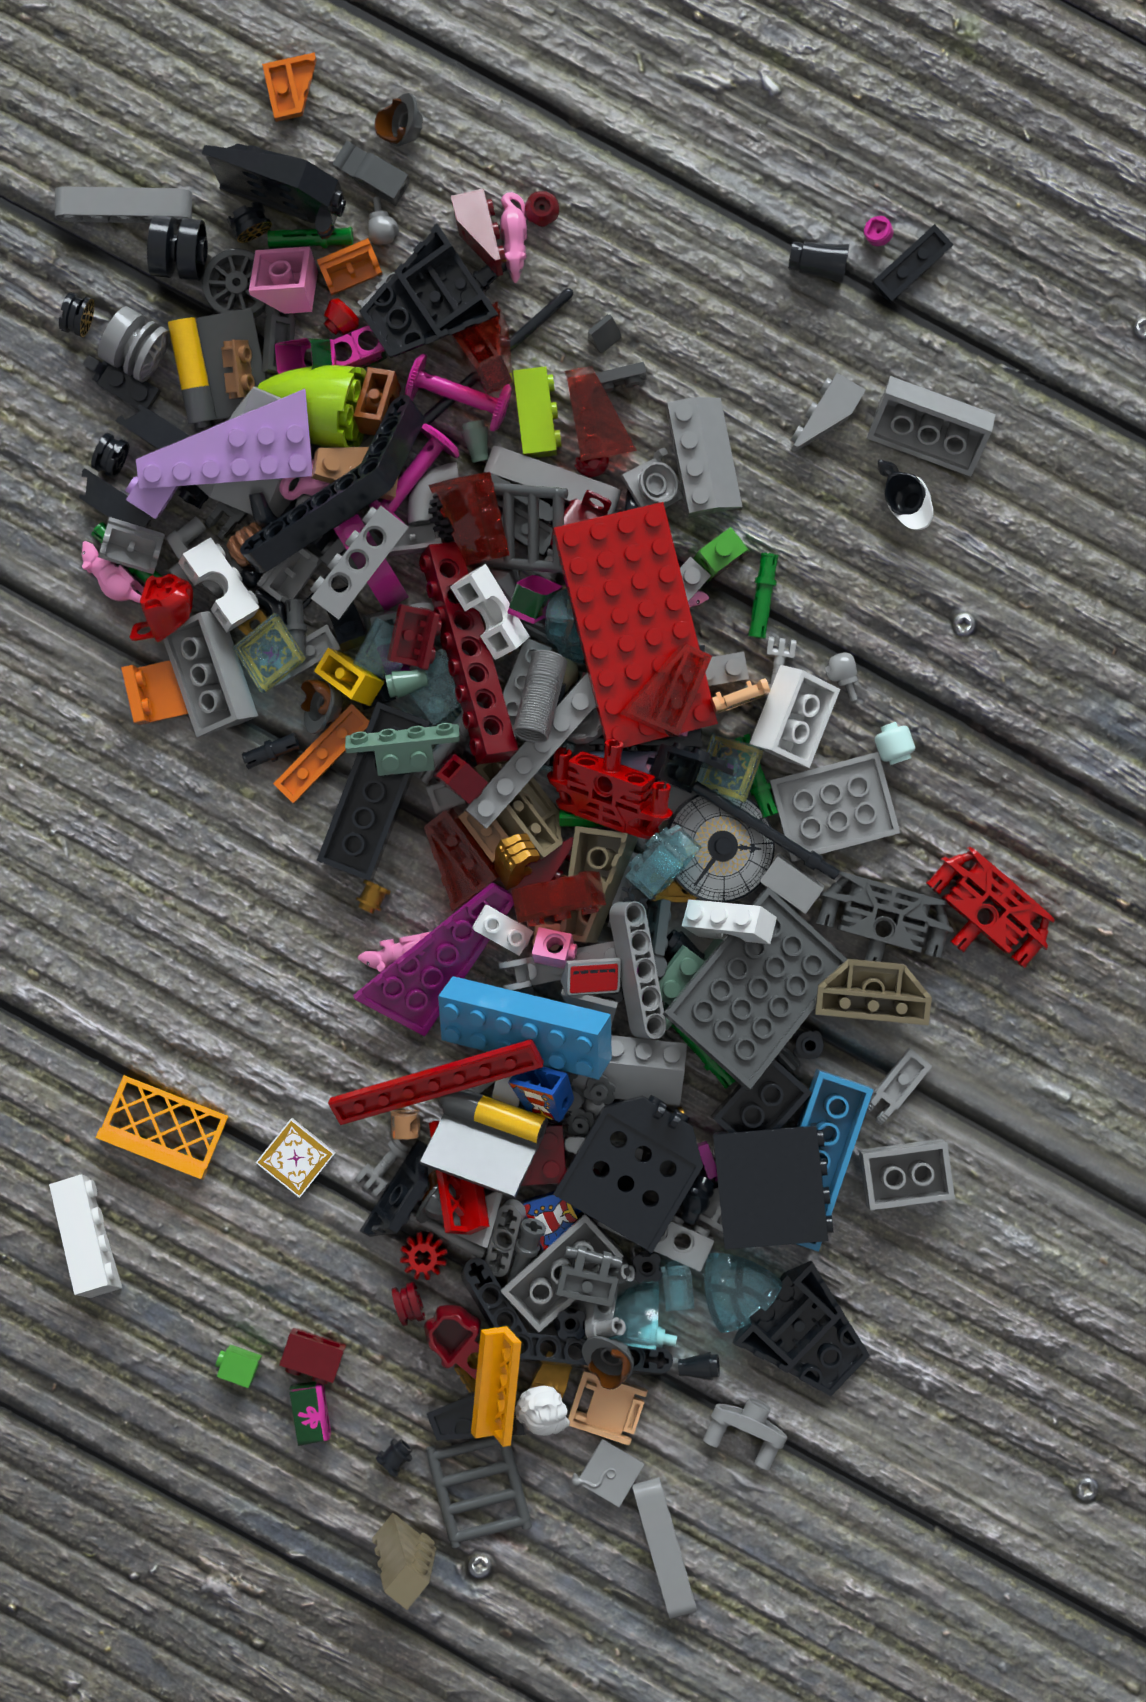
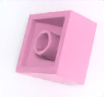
(285, 279)

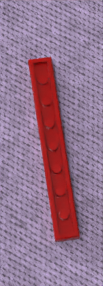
(436, 1082)

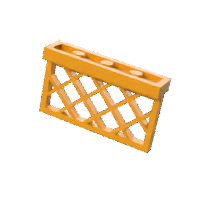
(155, 1151)

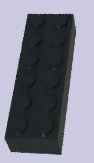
(368, 804)

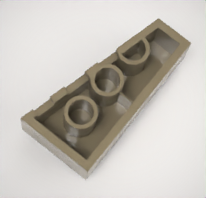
(604, 853)
(404, 1560)

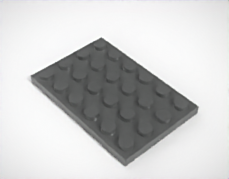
(755, 994)

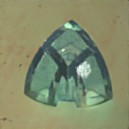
(561, 627)
(737, 1290)
(639, 1311)

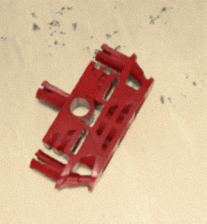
(609, 791)
(1002, 893)

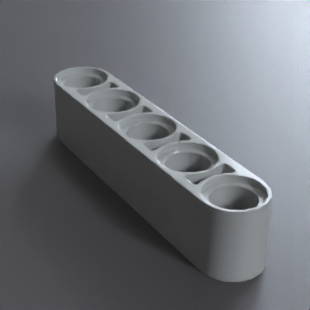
(121, 204)
(529, 471)
(646, 980)
(664, 1548)

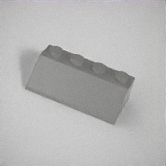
(931, 426)
(703, 456)
(209, 675)
(644, 1069)
(535, 1286)

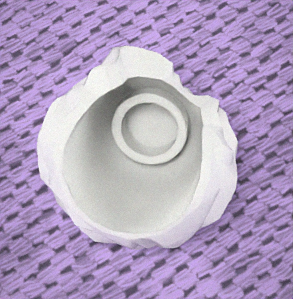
(542, 1411)

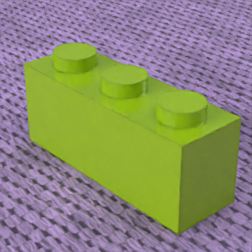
(536, 412)

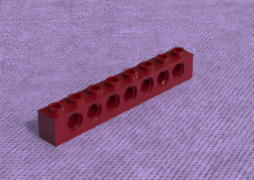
(480, 664)

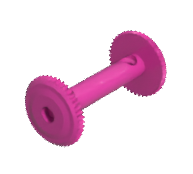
(420, 379)
(418, 467)

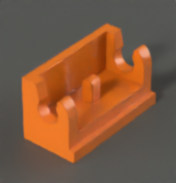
(349, 266)

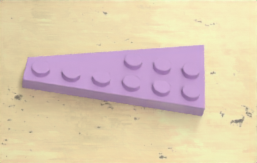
(250, 447)

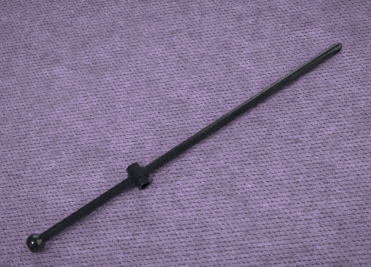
(251, 577)

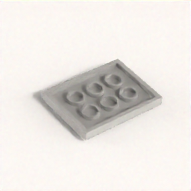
(835, 805)

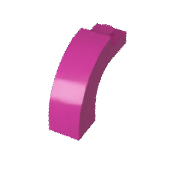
(383, 581)

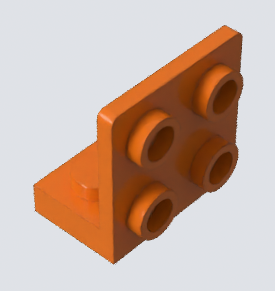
(153, 692)

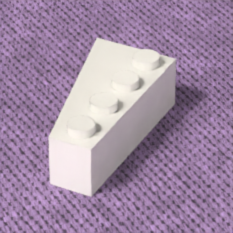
(84, 1237)

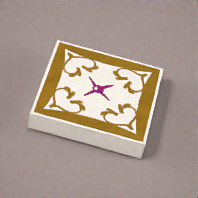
(295, 1157)

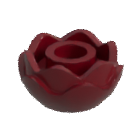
(542, 217)
(591, 467)

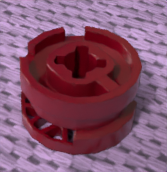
(408, 1303)

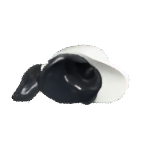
(906, 496)

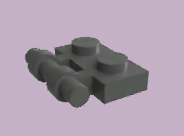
(585, 1284)

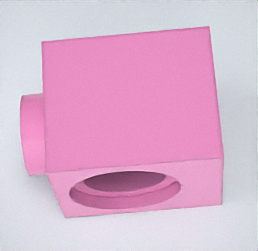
(545, 940)

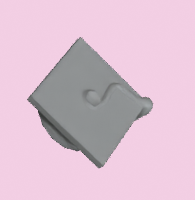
(653, 482)
(609, 1473)

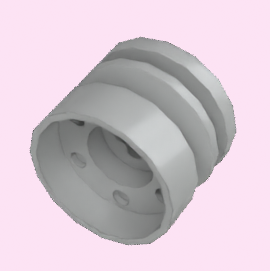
(133, 344)

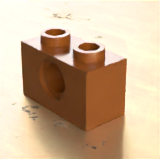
(377, 394)

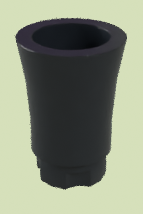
(819, 259)

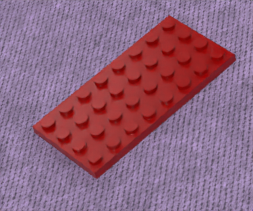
(628, 612)

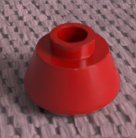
(340, 317)

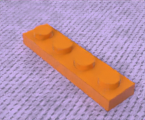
(321, 754)

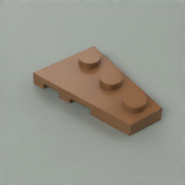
(335, 462)

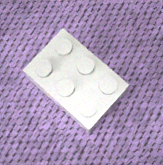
(795, 716)

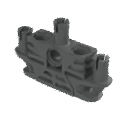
(889, 899)

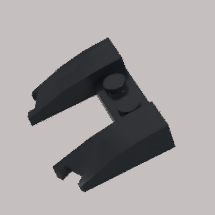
(110, 500)

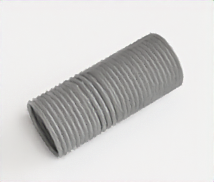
(539, 699)

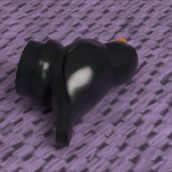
(697, 1199)

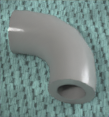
(421, 494)

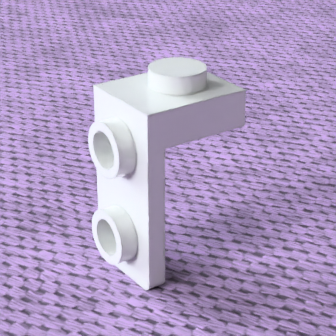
(502, 930)

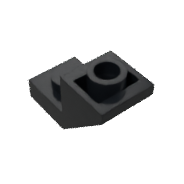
(349, 627)

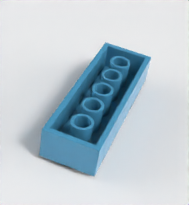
(497, 1017)
(839, 1110)

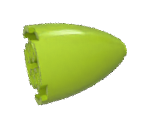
(330, 400)

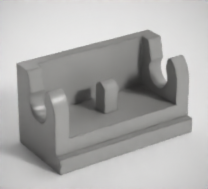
(415, 540)
(131, 545)
(290, 576)
(792, 883)

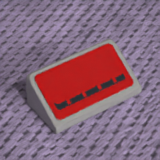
(591, 976)

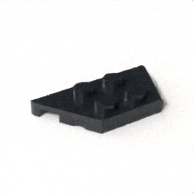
(400, 1196)

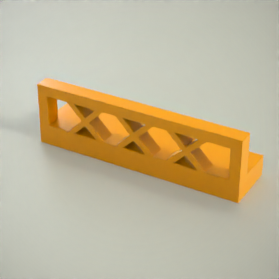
(496, 1384)

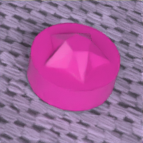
(878, 231)

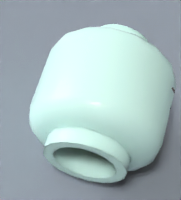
(894, 743)

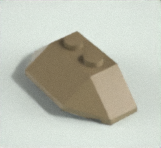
(528, 813)
(874, 993)

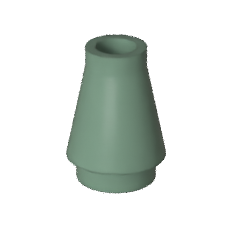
(476, 439)
(405, 682)

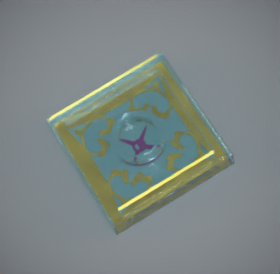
(269, 653)
(741, 758)

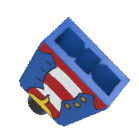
(544, 1092)
(554, 1214)

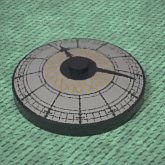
(731, 854)

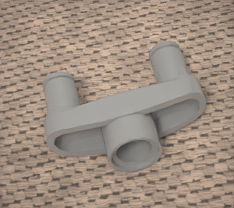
(179, 544)
(599, 1318)
(751, 1420)

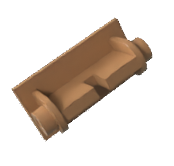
(237, 355)

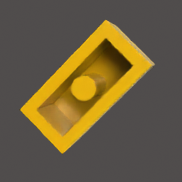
(348, 677)

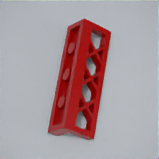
(468, 1204)

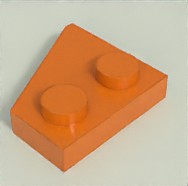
(289, 85)

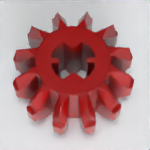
(423, 1265)

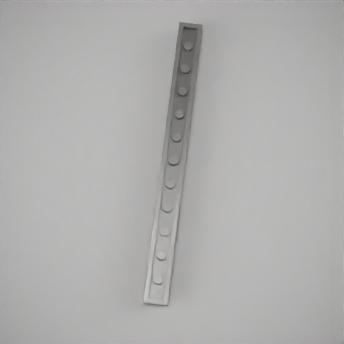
(567, 717)

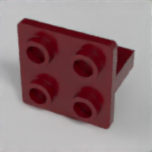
(414, 636)

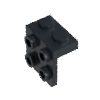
(680, 767)

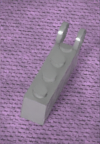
(532, 973)

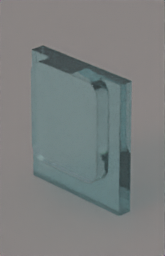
(375, 650)

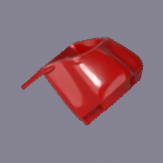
(165, 605)

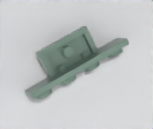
(403, 749)
(680, 971)

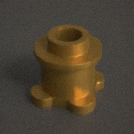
(372, 896)

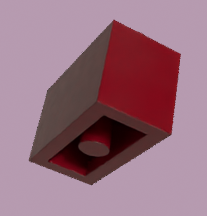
(312, 1356)

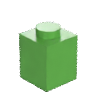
(237, 1365)

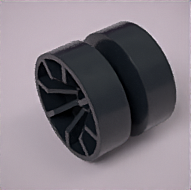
(177, 248)

